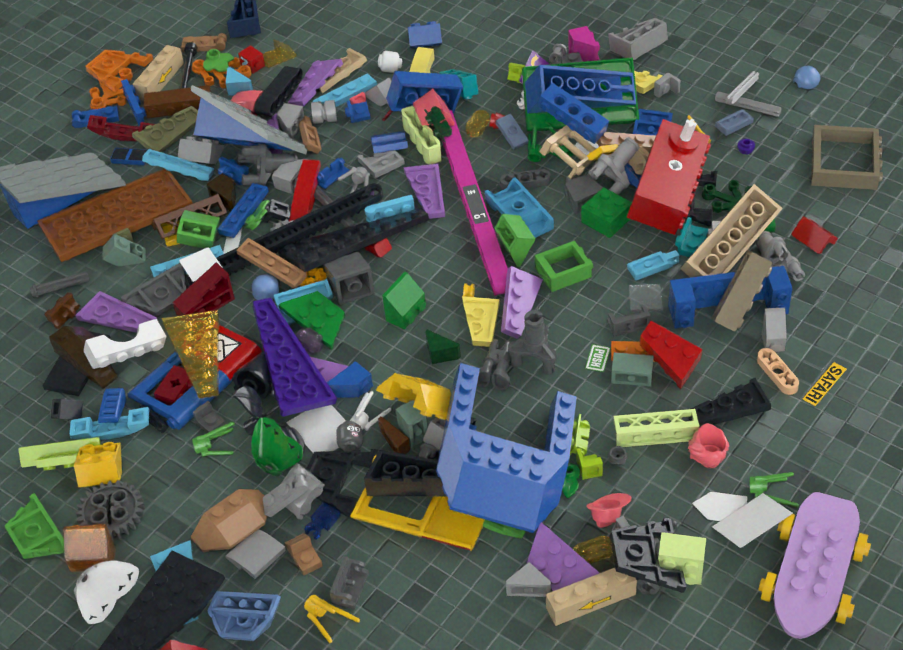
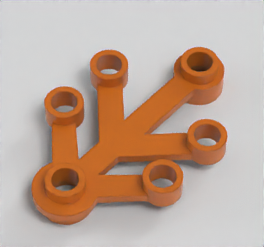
(197, 67)
(101, 102)

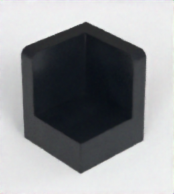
(66, 409)

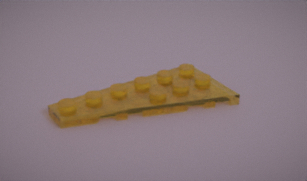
(197, 346)

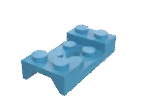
(532, 212)

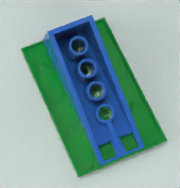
(599, 84)

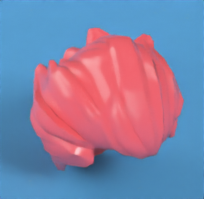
(708, 446)

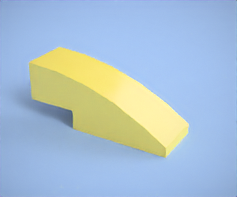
(422, 60)

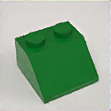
(403, 301)

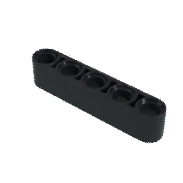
(278, 91)

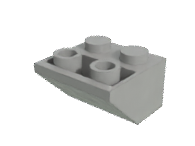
(200, 150)

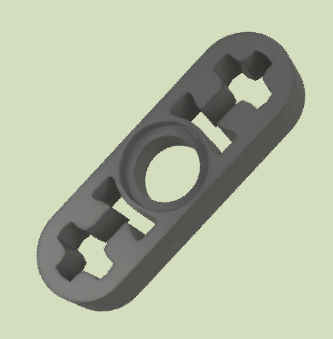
(537, 182)

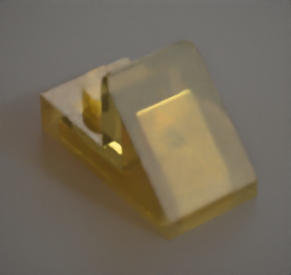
(278, 55)

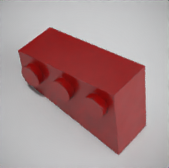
(671, 352)

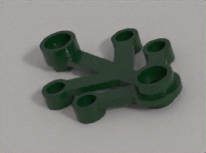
(709, 193)

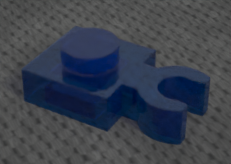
(322, 518)

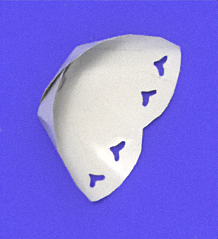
(103, 588)

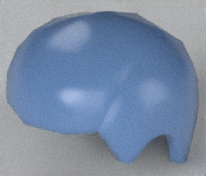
(807, 77)
(265, 287)

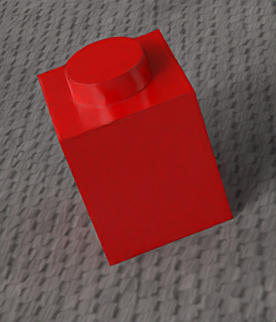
(252, 58)

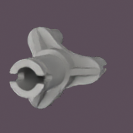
(614, 164)
(776, 252)

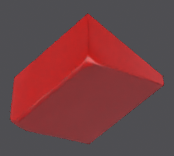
(379, 248)

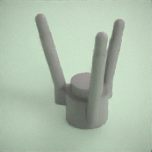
(359, 176)

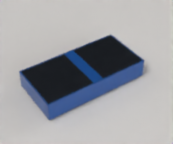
(128, 156)

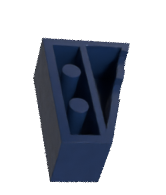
(244, 19)

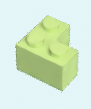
(683, 554)

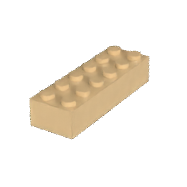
(733, 235)

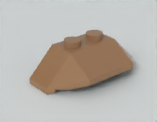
(230, 521)

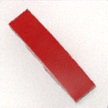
(305, 188)

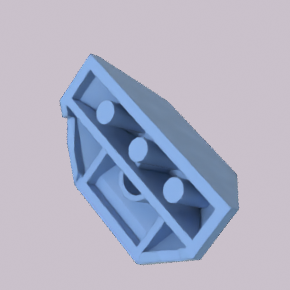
(242, 614)

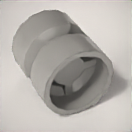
(324, 111)

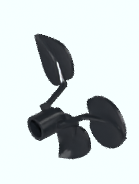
(251, 402)

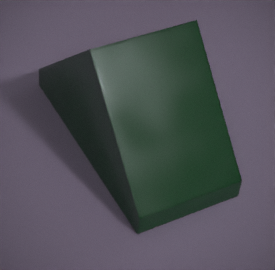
(441, 348)

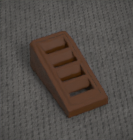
(396, 439)

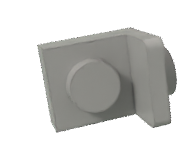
(666, 83)

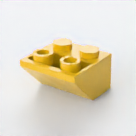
(98, 464)

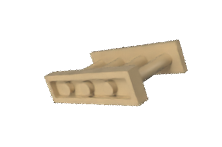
(561, 138)

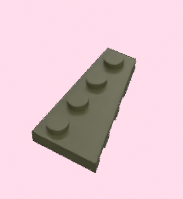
(168, 131)

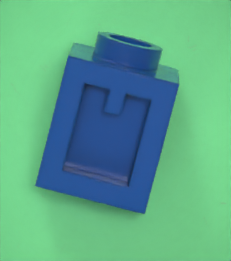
(357, 112)

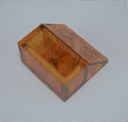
(87, 546)

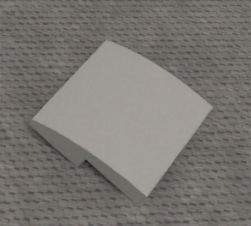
(256, 553)

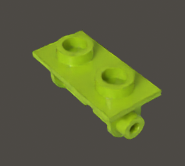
(580, 430)

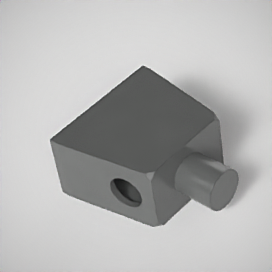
(580, 191)

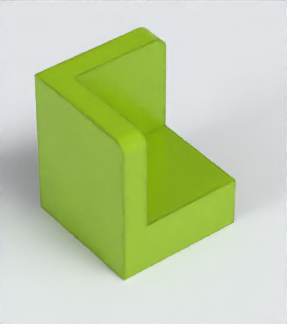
(589, 466)

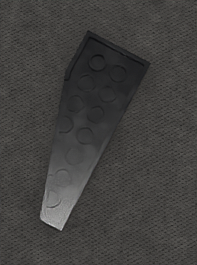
(330, 246)
(165, 604)

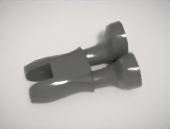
(498, 361)

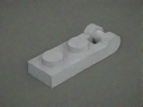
(285, 492)

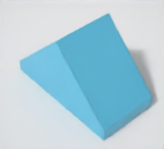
(237, 82)

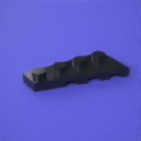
(739, 403)

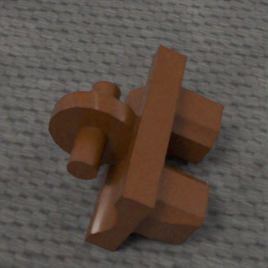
(62, 311)

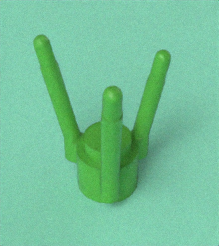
(203, 442)
(759, 484)

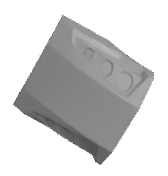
(302, 504)

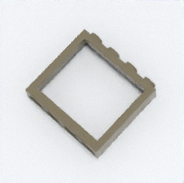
(840, 178)

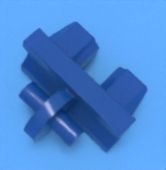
(232, 170)

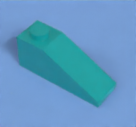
(468, 81)

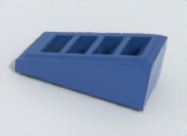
(112, 405)

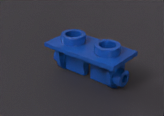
(330, 175)

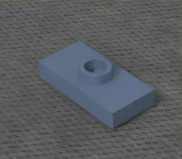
(734, 122)
(512, 131)

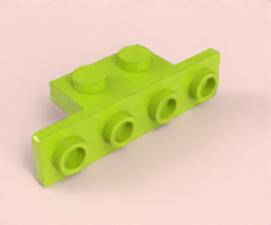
(54, 454)

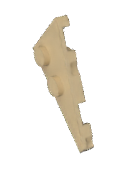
(351, 62)

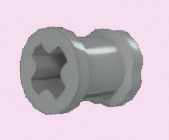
(556, 53)

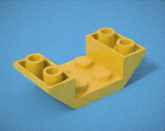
(427, 395)

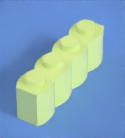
(421, 136)

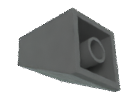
(349, 278)

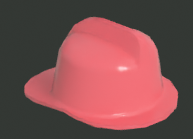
(608, 508)

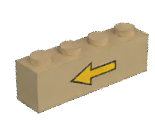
(159, 71)
(589, 595)

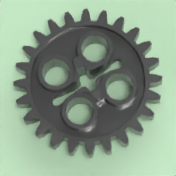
(125, 509)

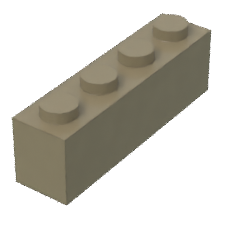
(741, 291)

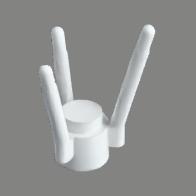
(361, 417)

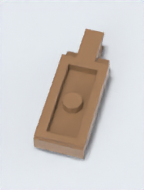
(309, 135)

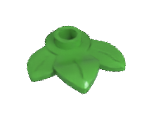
(217, 60)
(255, 218)

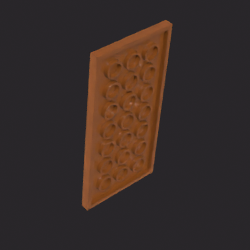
(97, 219)

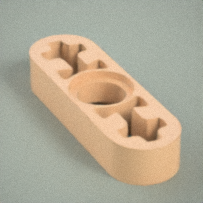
(776, 363)

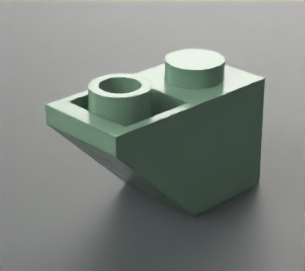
(123, 252)

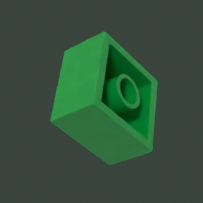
(605, 212)

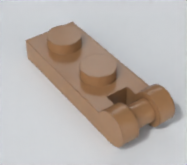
(206, 43)

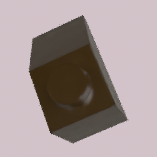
(225, 188)

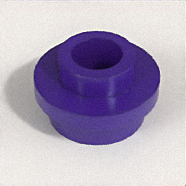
(746, 146)

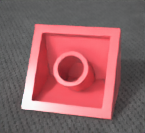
(428, 101)

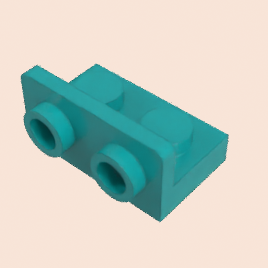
(690, 238)

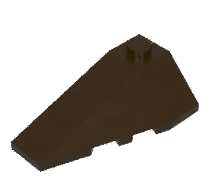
(70, 343)

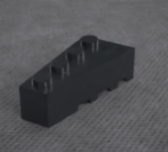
(403, 476)

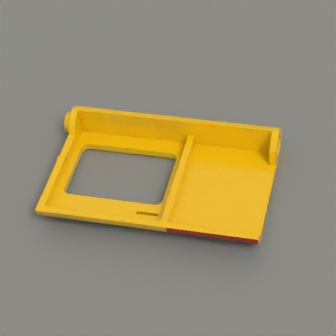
(437, 524)

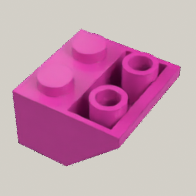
(583, 41)

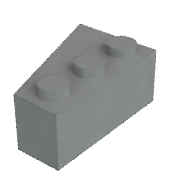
(639, 39)

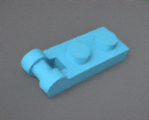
(389, 208)

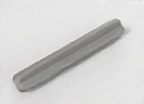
(738, 91)
(751, 105)

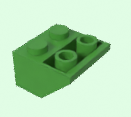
(197, 229)
(514, 237)

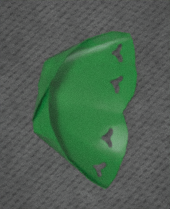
(273, 449)

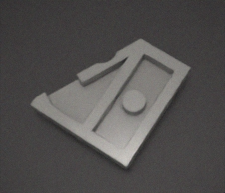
(381, 162)

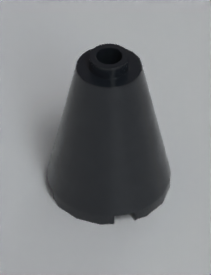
(255, 375)

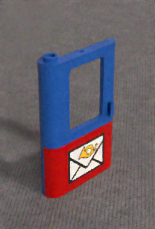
(233, 354)

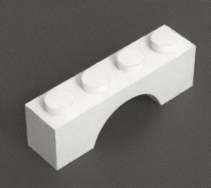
(103, 351)

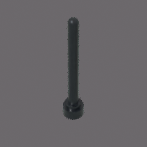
(190, 51)

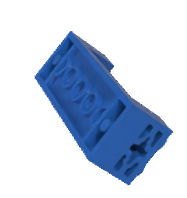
(708, 291)

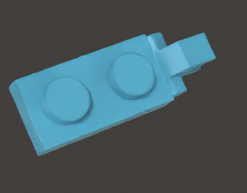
(652, 264)

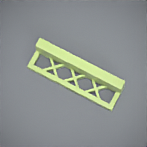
(656, 431)

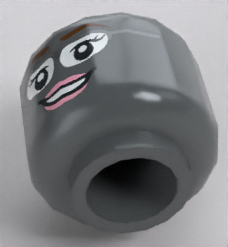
(349, 436)

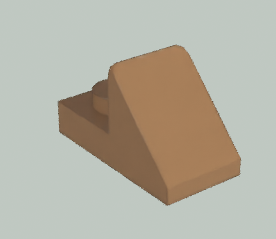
(303, 554)

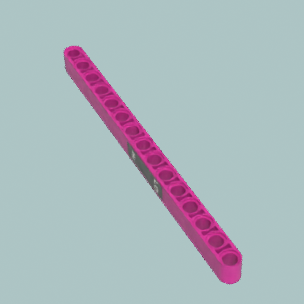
(476, 210)

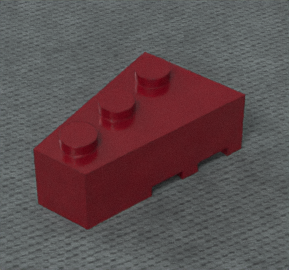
(206, 294)

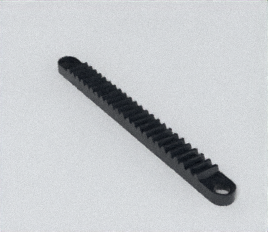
(305, 226)

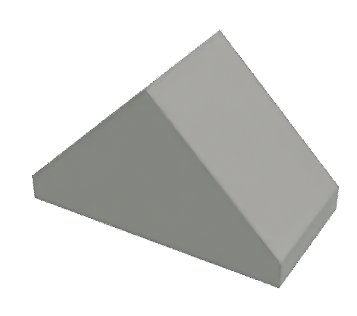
(528, 582)

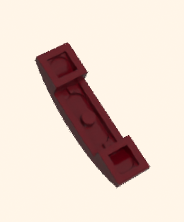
(112, 130)

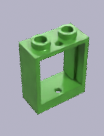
(567, 277)

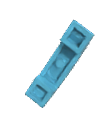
(86, 428)

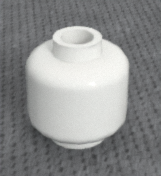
(389, 61)

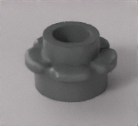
(617, 451)

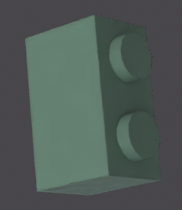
(632, 369)
(411, 423)

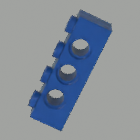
(584, 119)

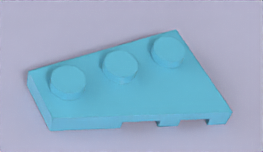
(321, 286)

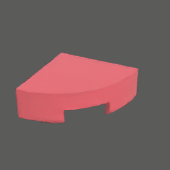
(359, 98)

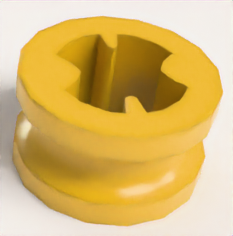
(468, 291)

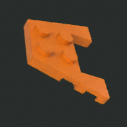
(110, 62)

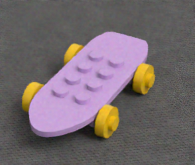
(815, 565)

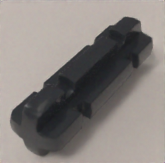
(156, 421)

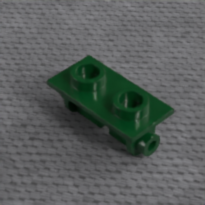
(441, 129)

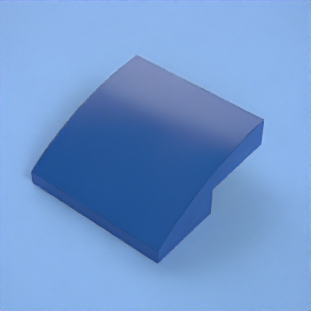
(650, 121)
(389, 142)

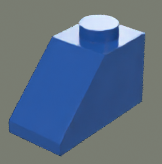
(351, 382)

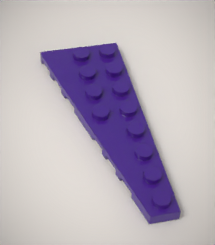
(292, 372)

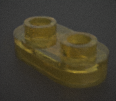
(477, 123)
(593, 547)

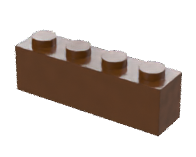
(171, 101)

